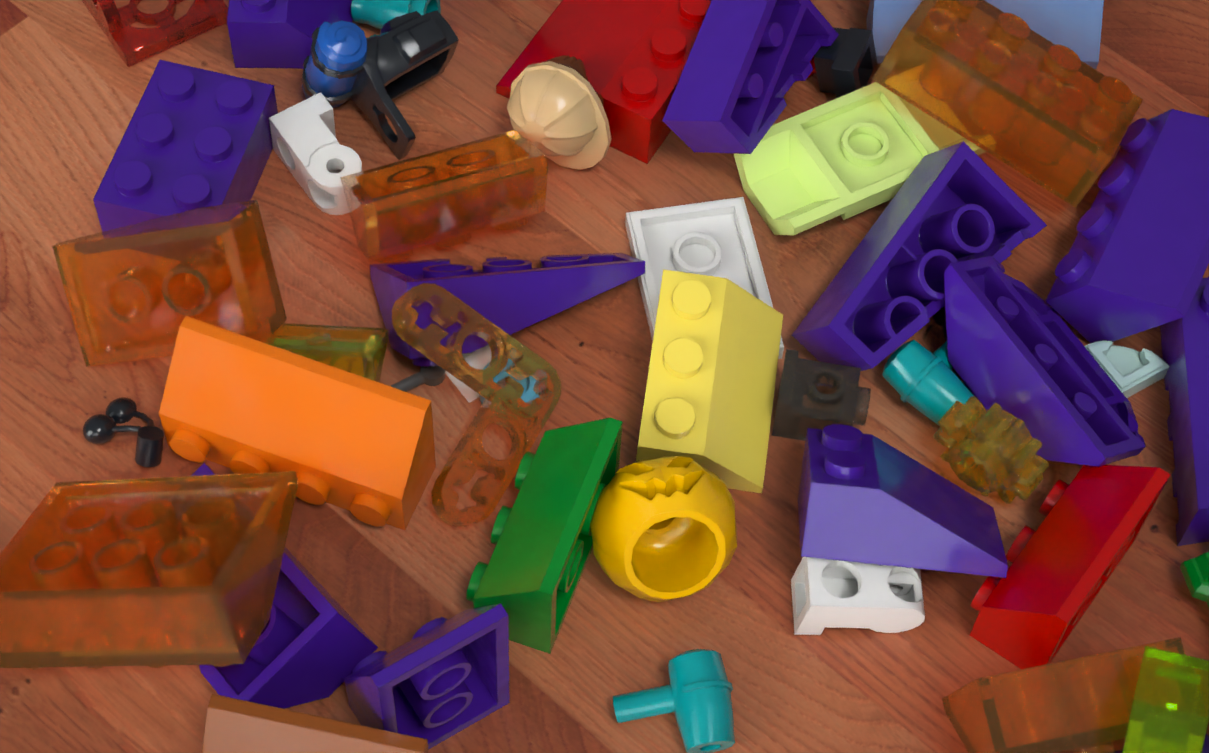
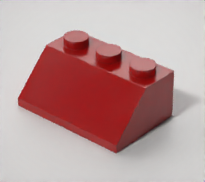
(1064, 561)

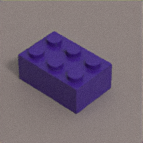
(188, 146)

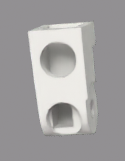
(309, 149)
(855, 596)

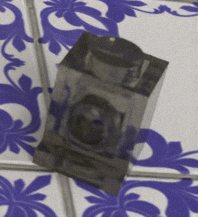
(817, 396)

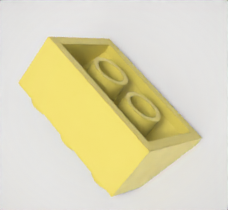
(711, 378)

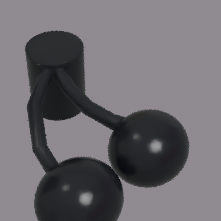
(103, 427)

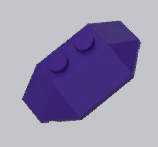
(1032, 364)

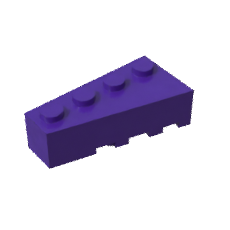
(1187, 380)

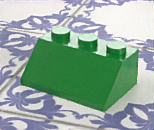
(548, 530)

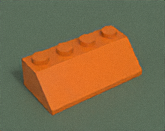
(285, 413)

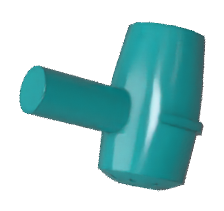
(925, 379)
(696, 695)

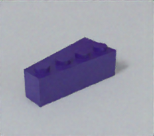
(895, 277)

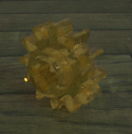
(991, 450)

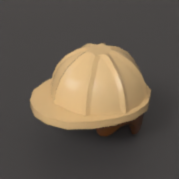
(560, 112)

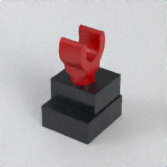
(846, 63)

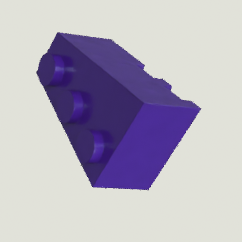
(742, 70)

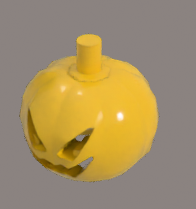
(664, 528)

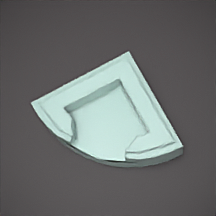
(1128, 367)

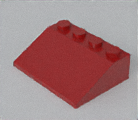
(630, 58)

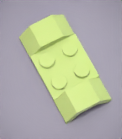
(839, 158)

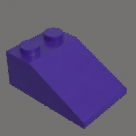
(887, 509)
(439, 679)

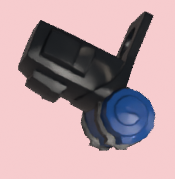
(379, 67)

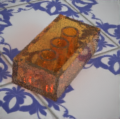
(1010, 92)

